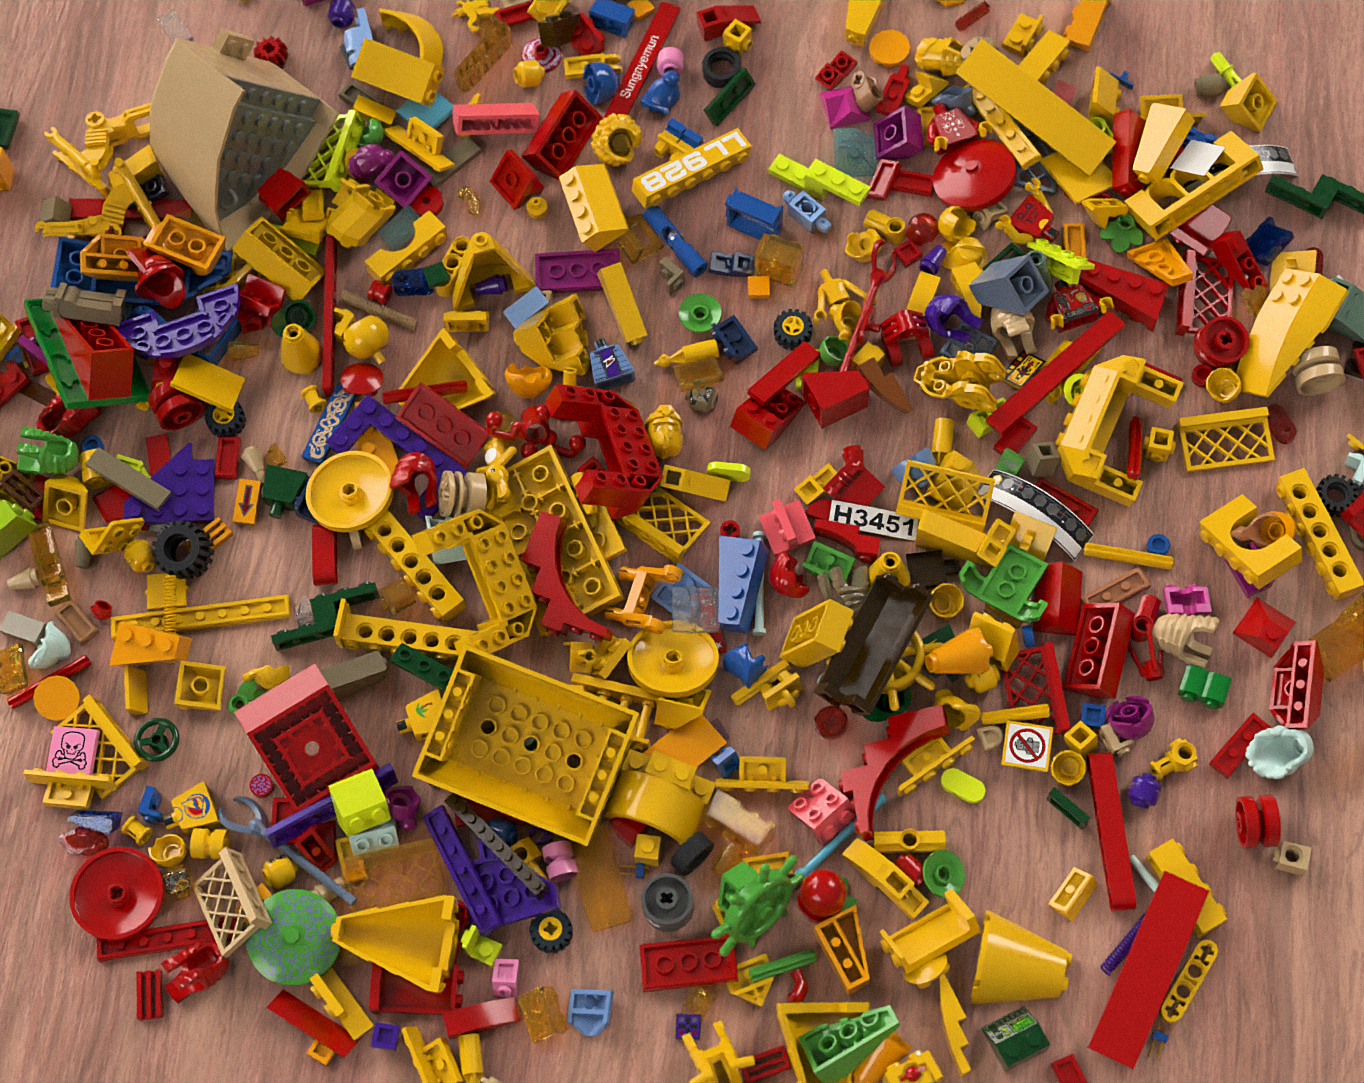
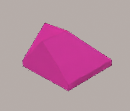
(841, 108)

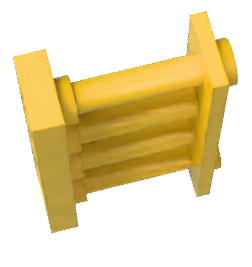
(627, 695)

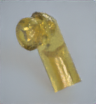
(473, 199)

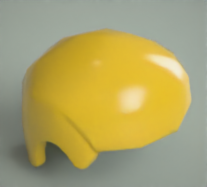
(1223, 385)
(946, 601)
(1068, 767)
(168, 851)

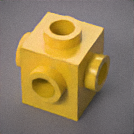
(737, 37)
(1159, 444)

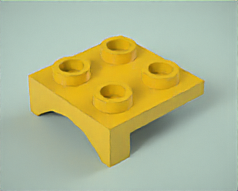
(310, 231)

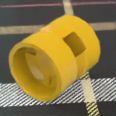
(91, 479)
(206, 844)

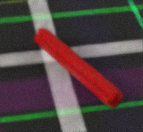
(442, 389)
(1135, 448)
(66, 671)

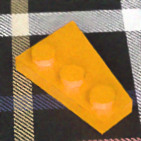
(1162, 261)

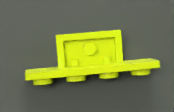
(1061, 262)

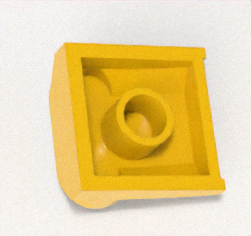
(199, 686)

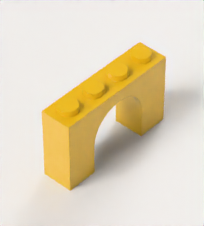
(1256, 566)

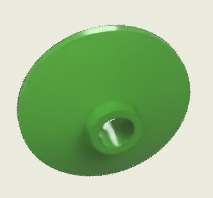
(699, 305)
(951, 872)

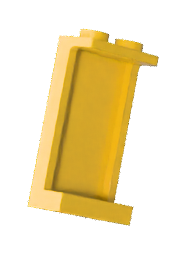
(931, 934)

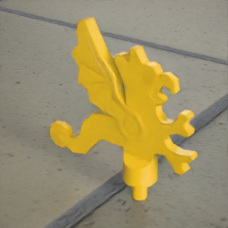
(472, 10)

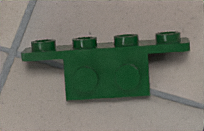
(422, 666)

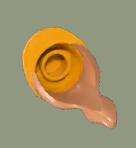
(1266, 529)

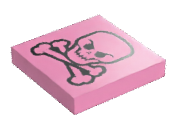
(73, 750)

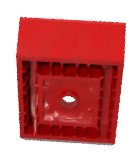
(289, 718)

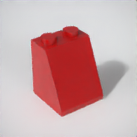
(835, 394)

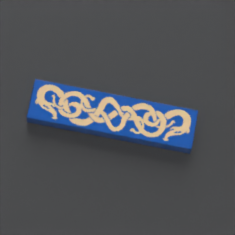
(330, 420)

